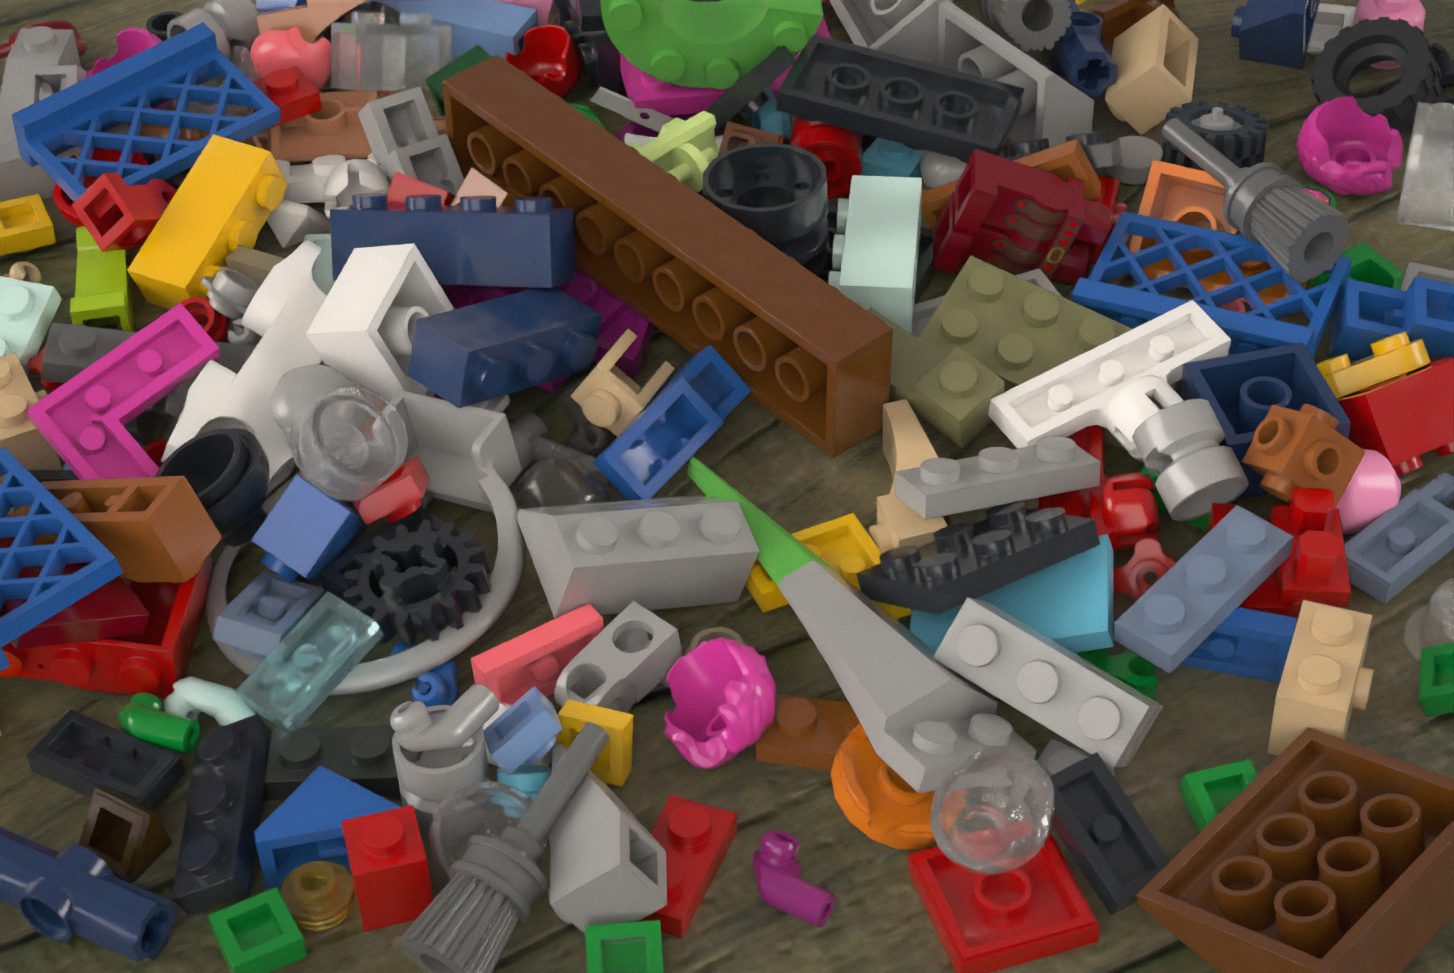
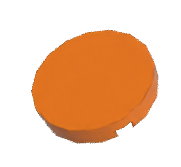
(878, 797)

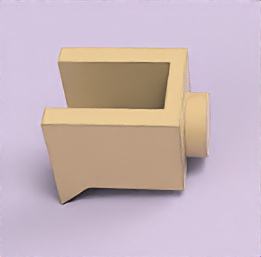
(611, 396)

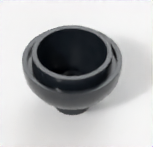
(228, 477)

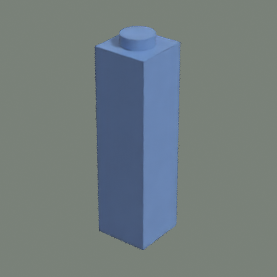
(487, 23)

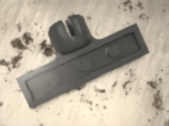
(78, 346)

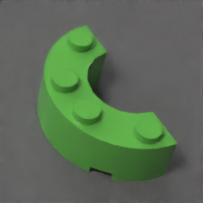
(707, 40)

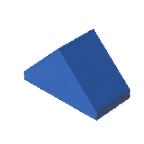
(310, 825)

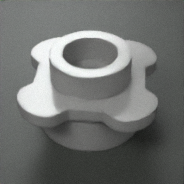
(230, 292)

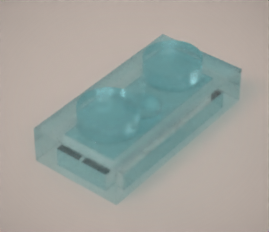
(309, 663)

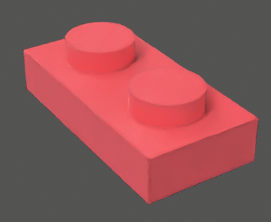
(536, 655)

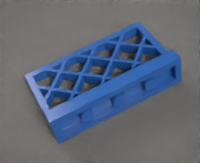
(122, 95)
(1247, 330)
(75, 544)

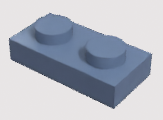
(264, 614)

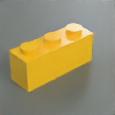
(211, 214)

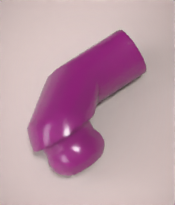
(781, 881)

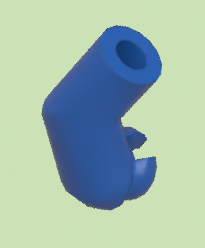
(435, 686)

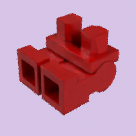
(1317, 559)

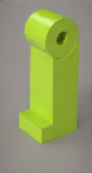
(101, 286)

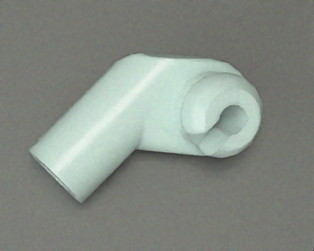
(197, 695)

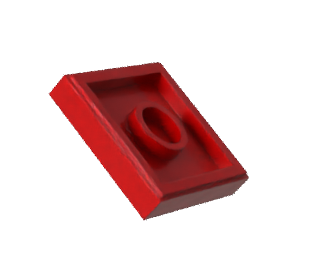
(1003, 916)

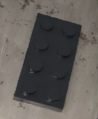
(899, 99)

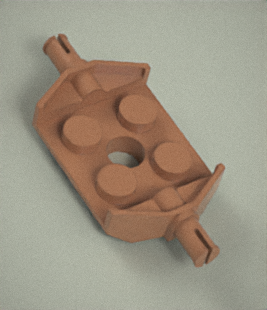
(313, 137)

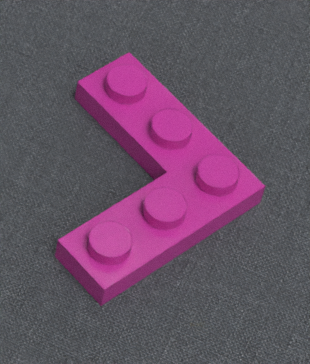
(90, 410)

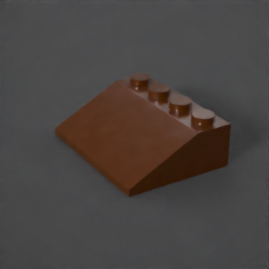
(1316, 866)

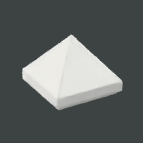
(294, 221)

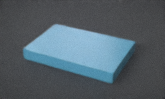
(1063, 602)

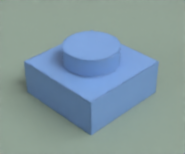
(523, 732)

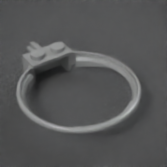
(468, 464)

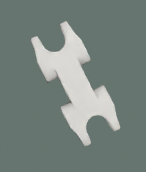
(228, 400)

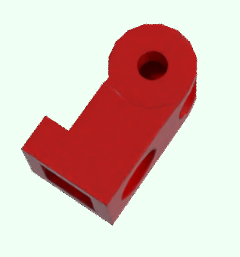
(120, 213)

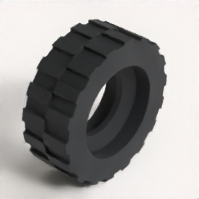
(1376, 42)

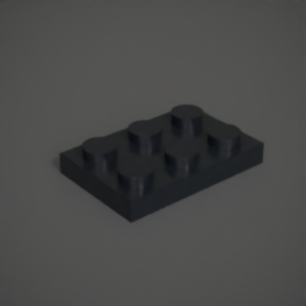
(977, 557)

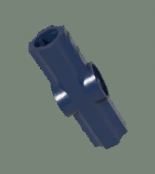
(1083, 55)
(81, 897)

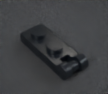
(595, 49)

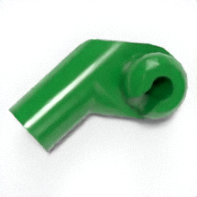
(148, 721)

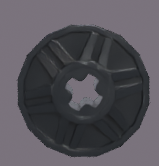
(777, 195)

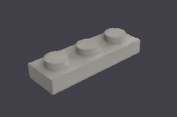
(997, 477)

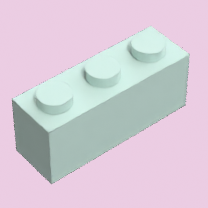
(879, 245)

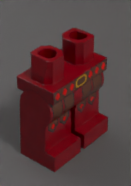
(1018, 220)

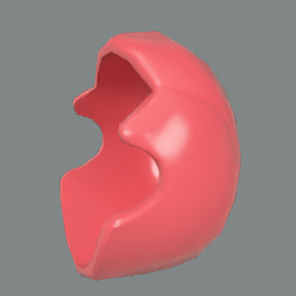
(288, 49)

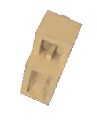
(904, 448)

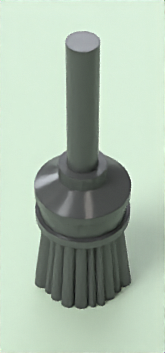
(1028, 22)
(1270, 208)
(497, 878)

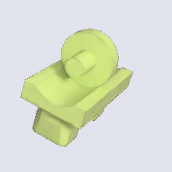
(684, 148)

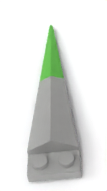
(910, 705)

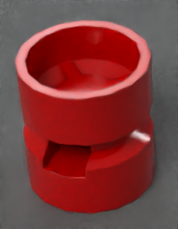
(835, 147)

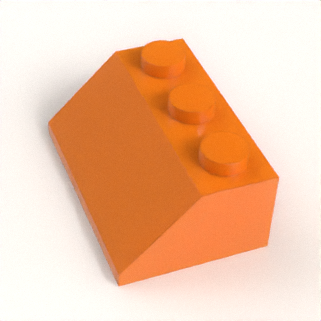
(1195, 200)

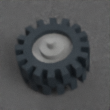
(1229, 130)

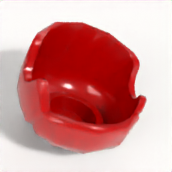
(549, 58)

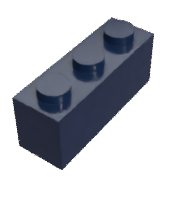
(503, 345)

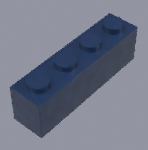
(465, 241)

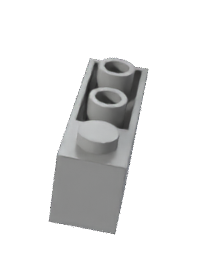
(603, 859)

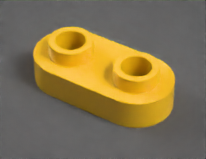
(1390, 359)

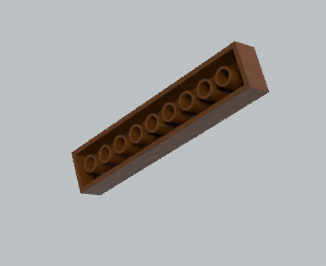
(680, 257)

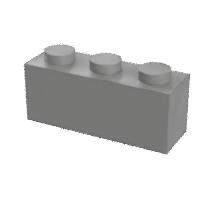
(1047, 682)

